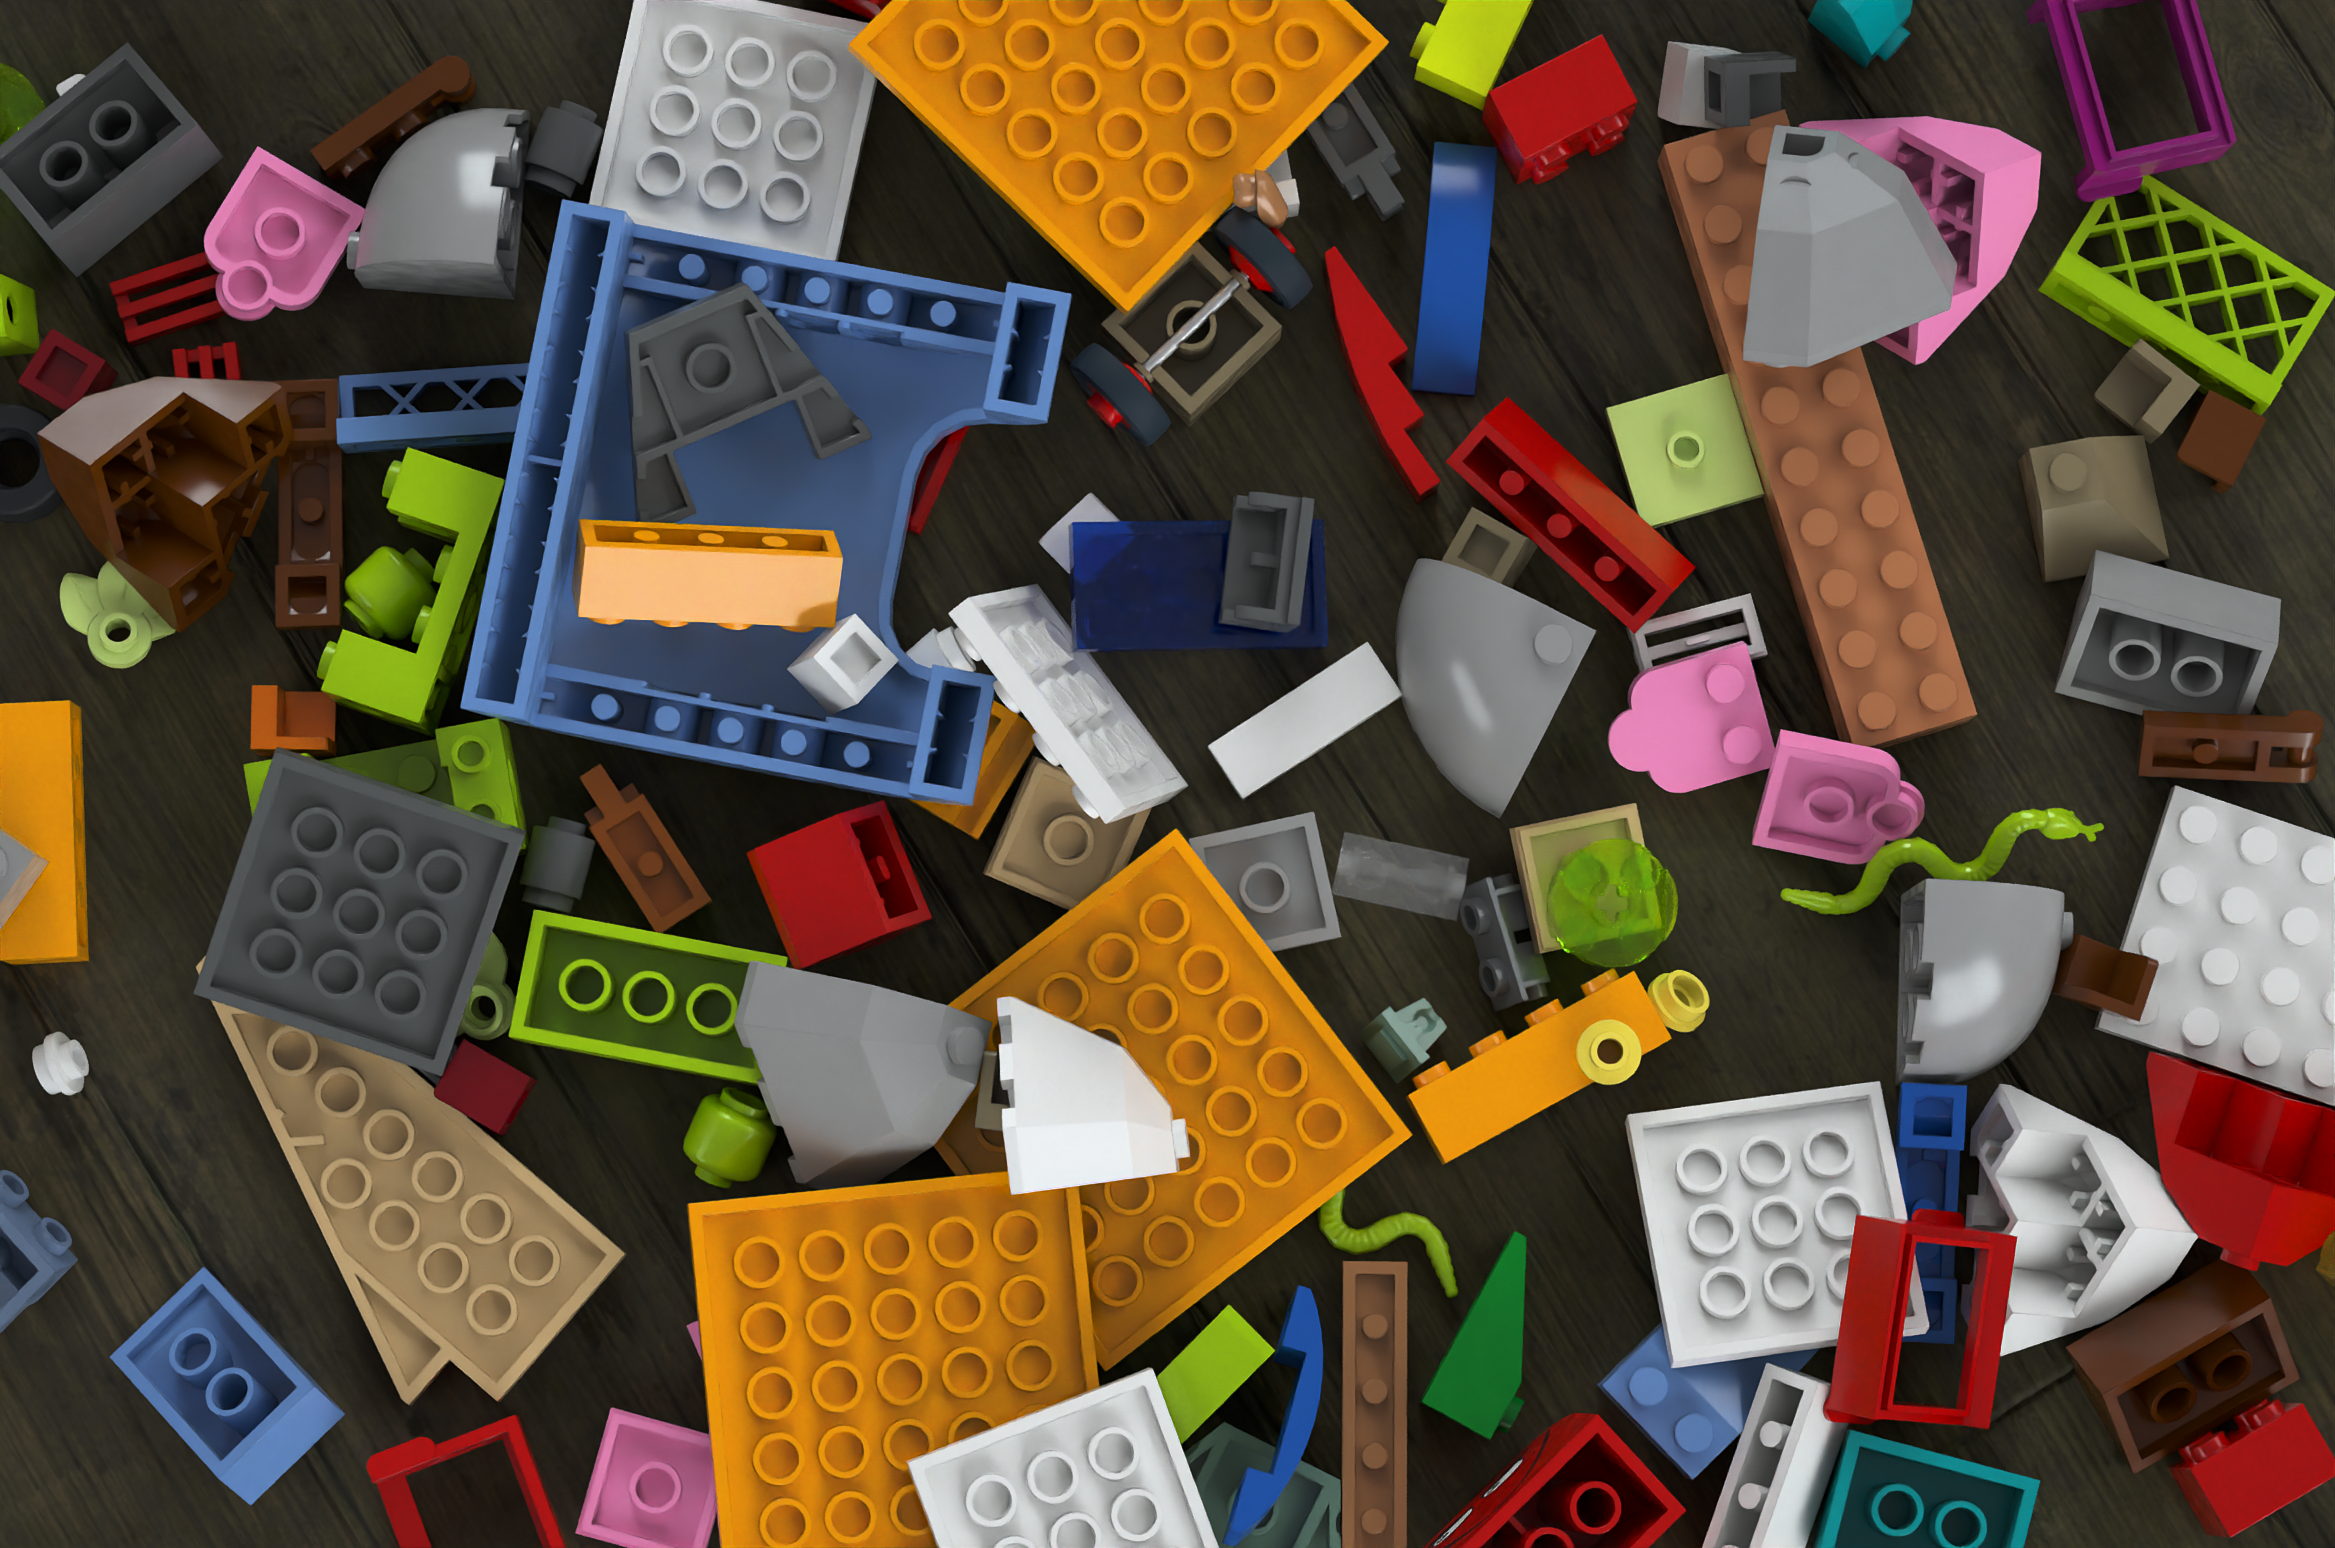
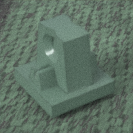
(1403, 1037)

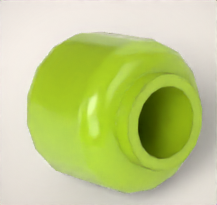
(389, 592)
(730, 1137)

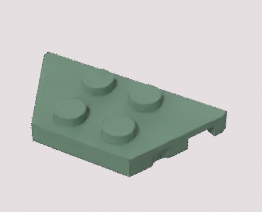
(1300, 1518)

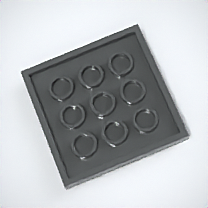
(359, 911)

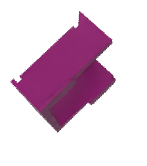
(2121, 172)

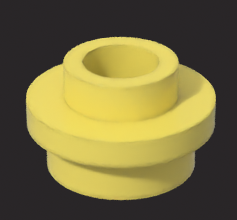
(1679, 1000)
(1596, 1069)

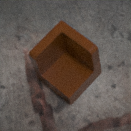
(2219, 439)
(2104, 978)

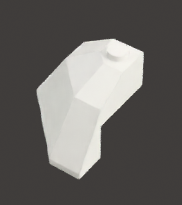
(1078, 1106)
(2085, 1215)

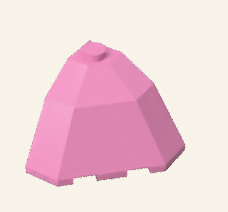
(1978, 194)

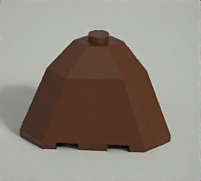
(169, 480)

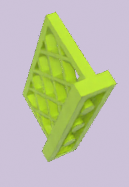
(2130, 316)

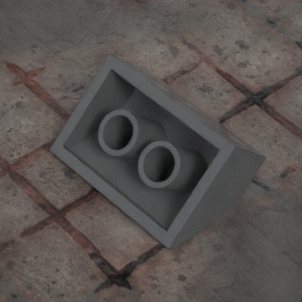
(103, 159)

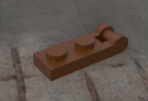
(395, 117)
(2229, 746)

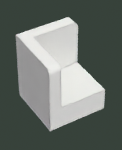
(1683, 84)
(843, 664)

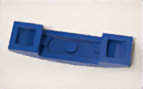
(1454, 269)
(1928, 1165)
(1302, 1349)

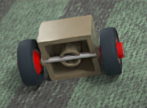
(1193, 330)

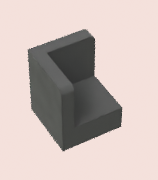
(1743, 86)

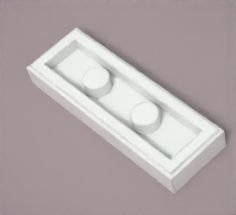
(1304, 721)

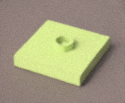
(1684, 451)

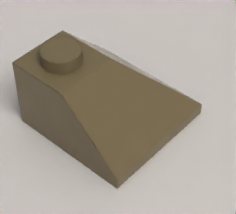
(2091, 499)

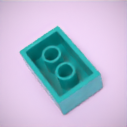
(1920, 1499)

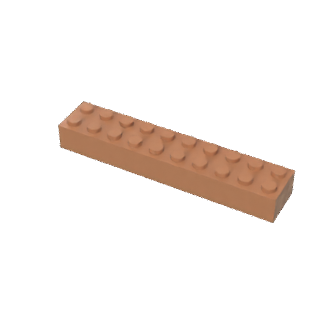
(1822, 472)

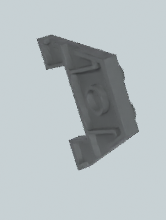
(711, 371)

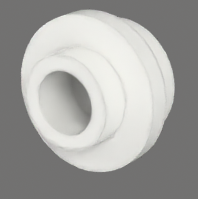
(60, 1064)

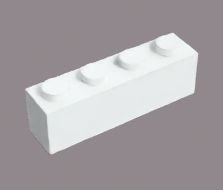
(1778, 1465)

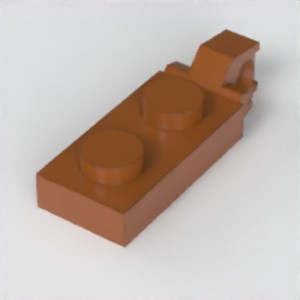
(642, 852)

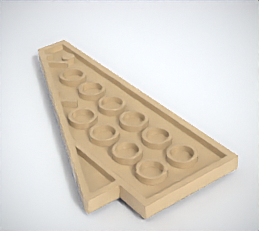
(422, 1209)

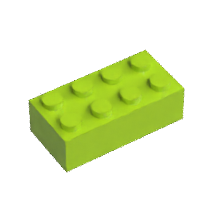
(635, 996)

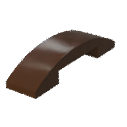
(311, 510)

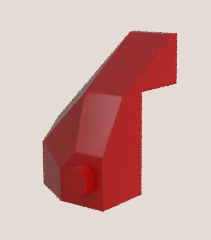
(2244, 1162)

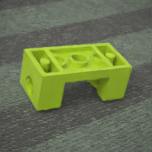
(407, 686)
(462, 767)

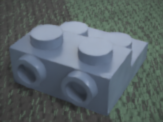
(31, 1250)

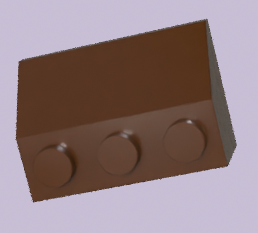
(2183, 1362)

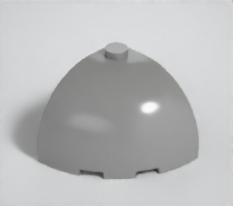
(448, 209)
(1481, 675)
(1973, 974)

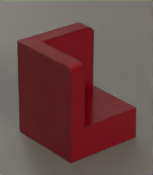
(66, 372)
(484, 1087)

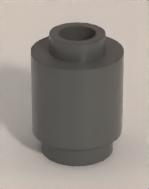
(562, 149)
(556, 865)

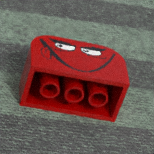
(1567, 1491)

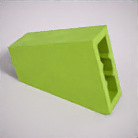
(1211, 1370)

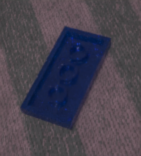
(1164, 585)

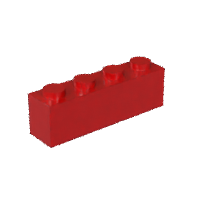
(1570, 514)

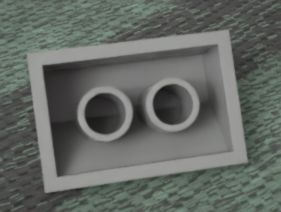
(2166, 640)

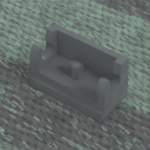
(1266, 561)

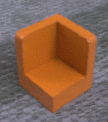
(292, 721)

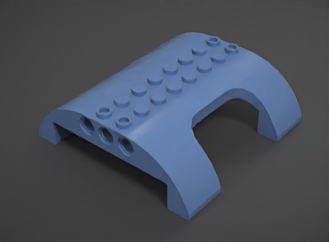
(904, 358)

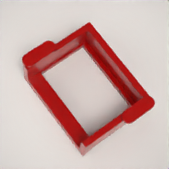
(1877, 1311)
(392, 1466)

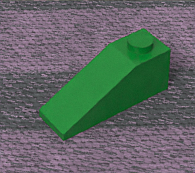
(1484, 1361)

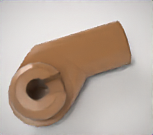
(1263, 193)

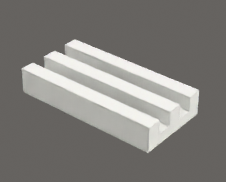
(1750, 627)

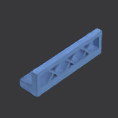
(428, 429)

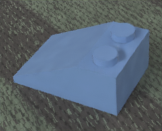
(226, 1386)
(1688, 1409)

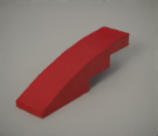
(1370, 353)

